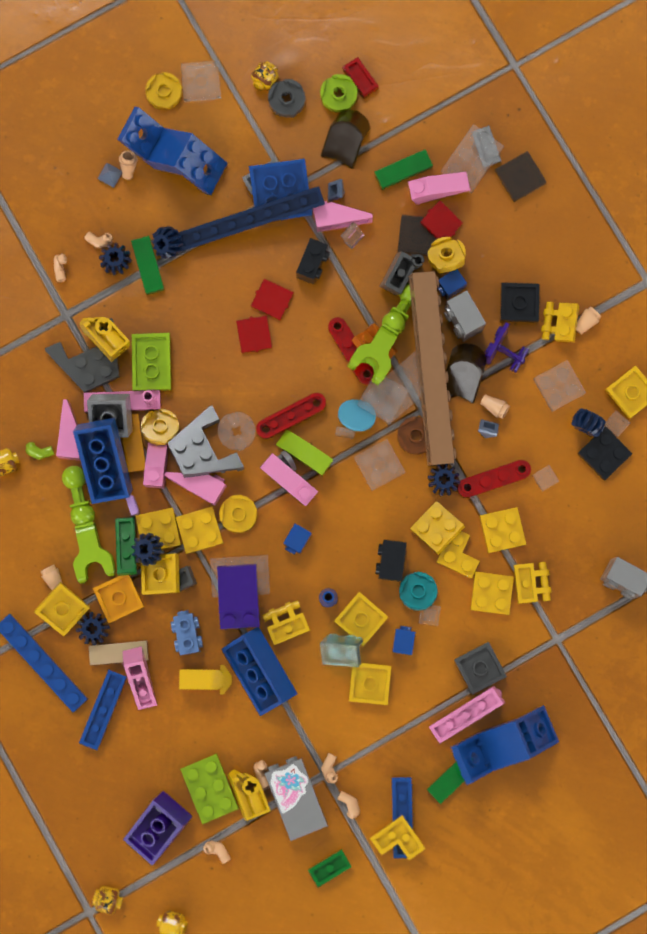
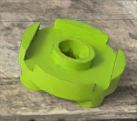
(341, 103)

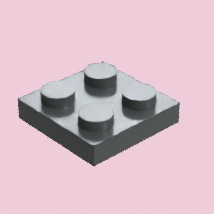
(480, 668)

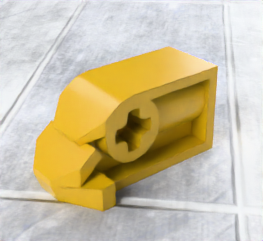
(110, 342)
(205, 679)
(250, 803)

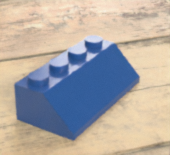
(259, 671)

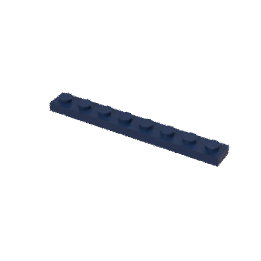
(251, 218)

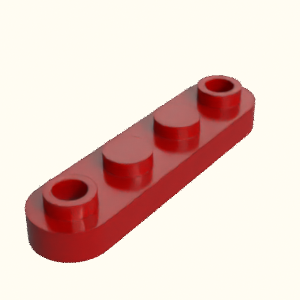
(343, 340)
(291, 415)
(494, 478)

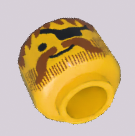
(264, 75)
(8, 461)
(107, 900)
(172, 923)

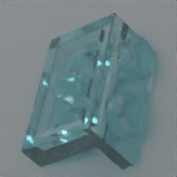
(341, 650)

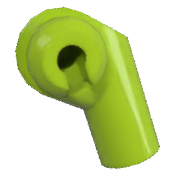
(38, 453)

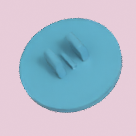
(355, 417)

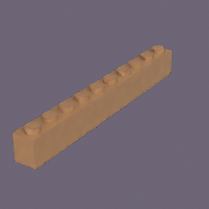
(431, 368)

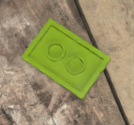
(151, 361)
(209, 788)

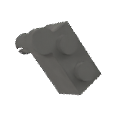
(399, 271)

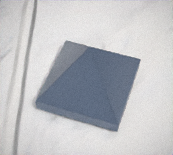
(110, 175)
(335, 190)
(488, 429)

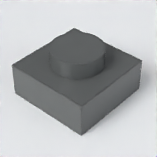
(186, 578)

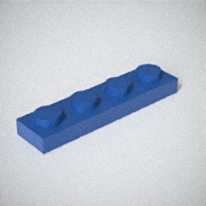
(103, 709)
(401, 805)

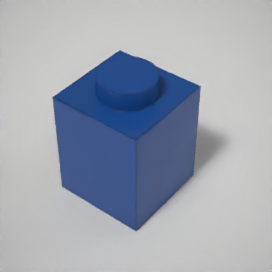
(451, 284)
(297, 539)
(403, 640)

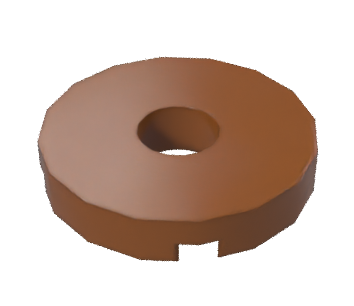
(404, 435)

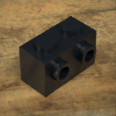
(312, 261)
(391, 561)

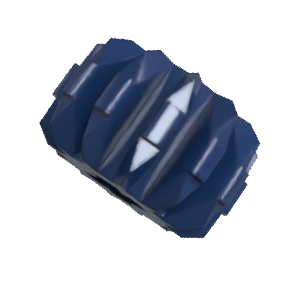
(167, 242)
(113, 252)
(588, 422)
(448, 485)
(147, 549)
(89, 634)

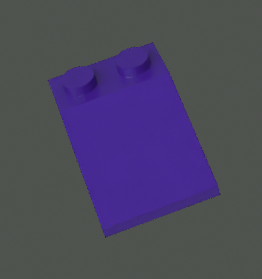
(238, 596)
(157, 827)

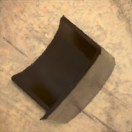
(346, 137)
(465, 371)

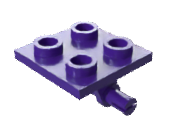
(493, 348)

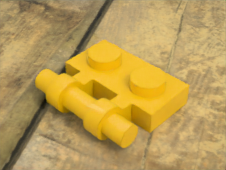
(566, 322)
(526, 582)
(287, 628)

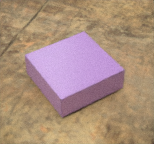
(133, 507)

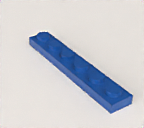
(42, 663)

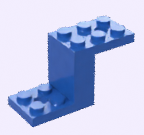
(172, 150)
(504, 745)

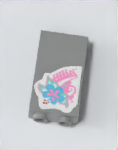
(295, 798)

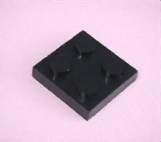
(519, 302)
(605, 453)

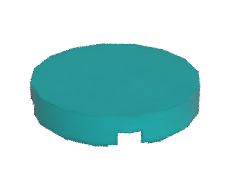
(418, 591)

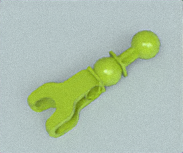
(378, 350)
(86, 531)

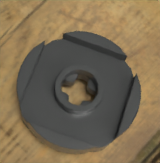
(289, 108)

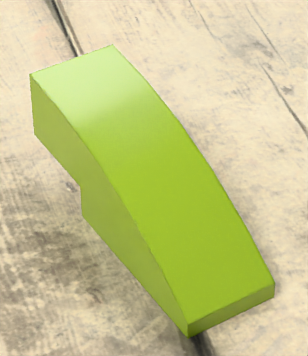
(304, 452)

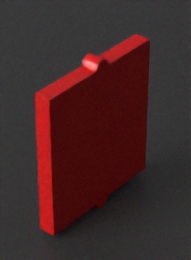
(441, 221)
(272, 299)
(254, 334)

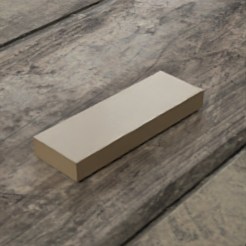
(114, 652)

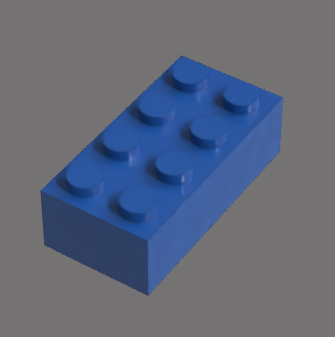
(103, 460)

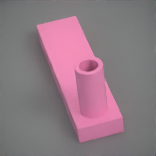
(140, 400)
(467, 714)

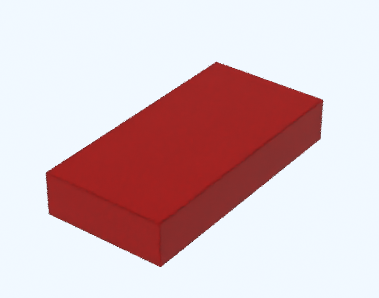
(360, 77)

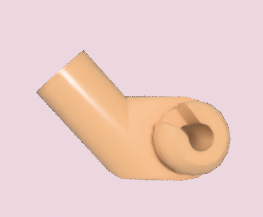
(99, 242)
(59, 260)
(259, 769)
(328, 770)
(352, 804)
(217, 848)

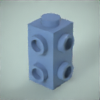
(185, 627)

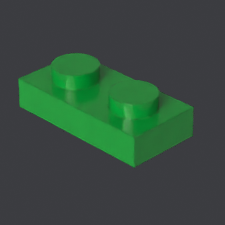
(329, 868)

